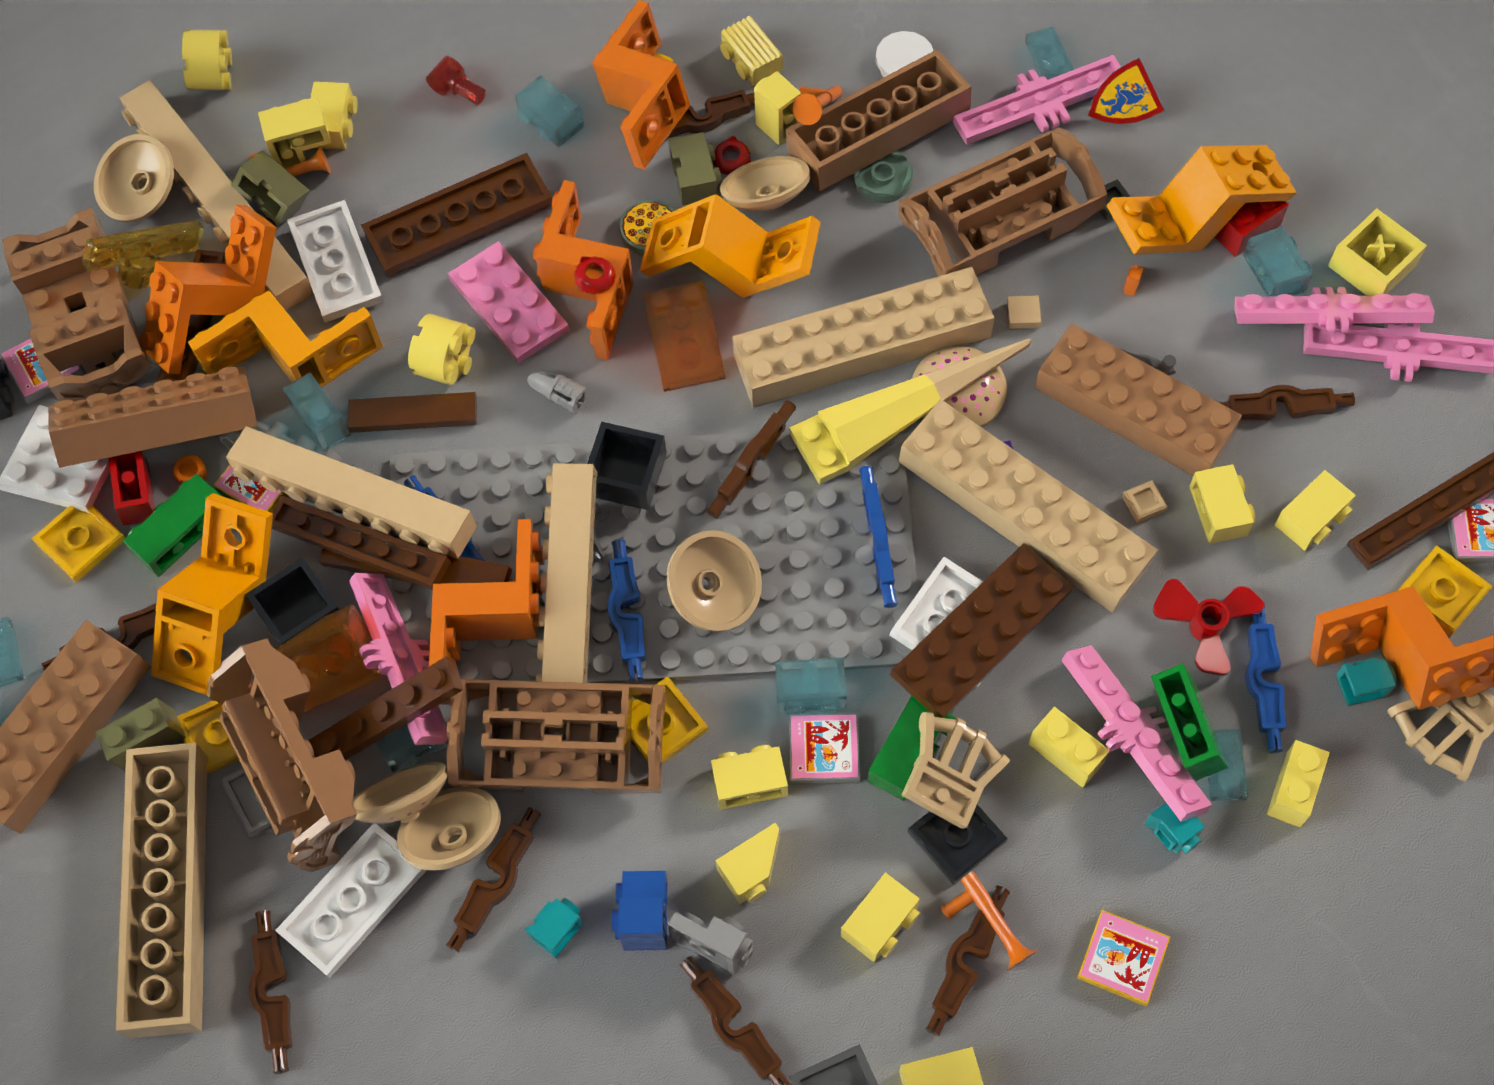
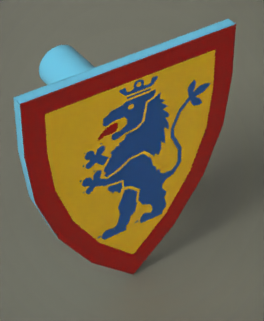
(1126, 96)

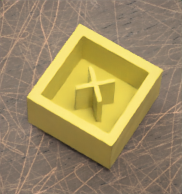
(1377, 255)

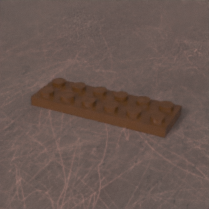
(457, 214)
(981, 631)

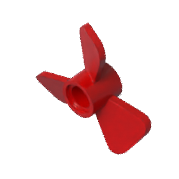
(1179, 604)

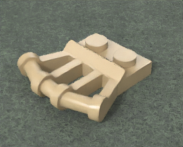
(1470, 715)
(940, 787)

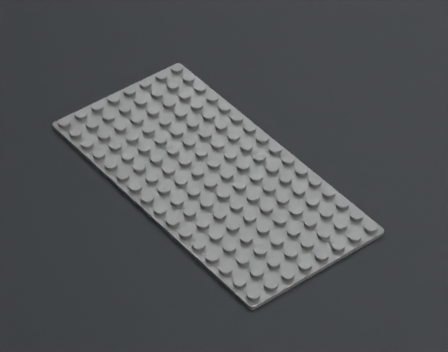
(806, 536)

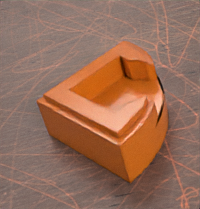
(1133, 280)

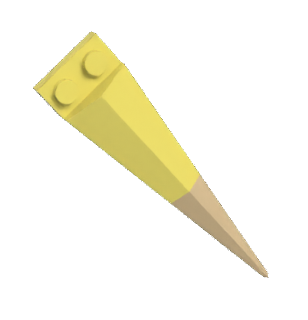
(855, 429)

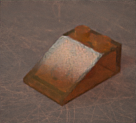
(683, 335)
(331, 655)

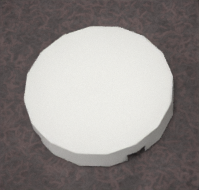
(900, 50)

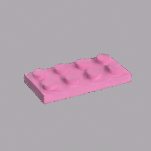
(508, 302)

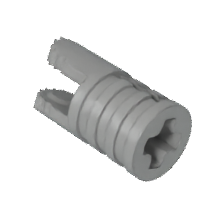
(559, 390)

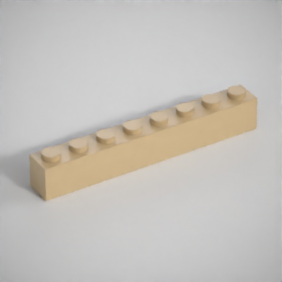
(351, 492)
(568, 575)

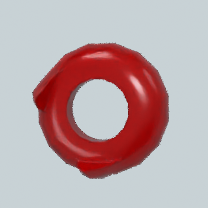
(728, 166)
(598, 285)

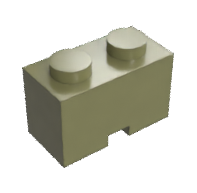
(694, 168)
(271, 187)
(144, 727)

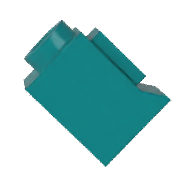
(1366, 680)
(1172, 832)
(555, 926)

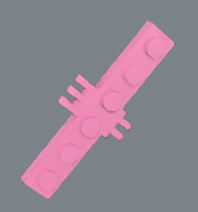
(1035, 100)
(1333, 309)
(1402, 348)
(394, 650)
(1136, 733)

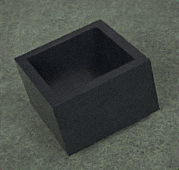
(627, 464)
(291, 601)

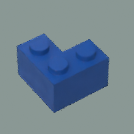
(642, 910)

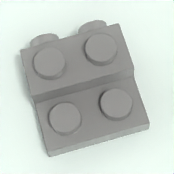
(720, 943)

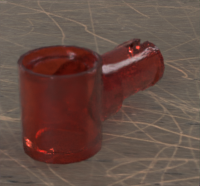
(450, 77)

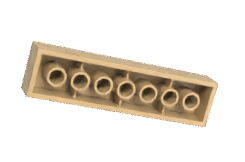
(862, 336)
(1026, 505)
(162, 892)

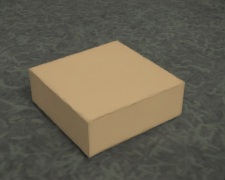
(1023, 312)
(1144, 501)

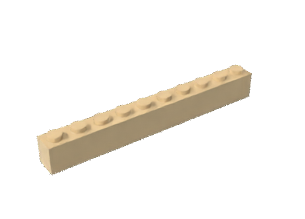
(208, 184)

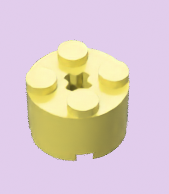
(206, 59)
(441, 349)

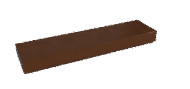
(412, 412)

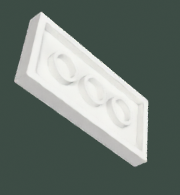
(335, 261)
(350, 901)

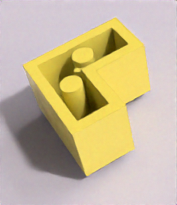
(293, 129)

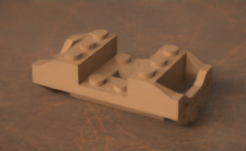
(1004, 202)
(54, 283)
(263, 726)
(526, 756)

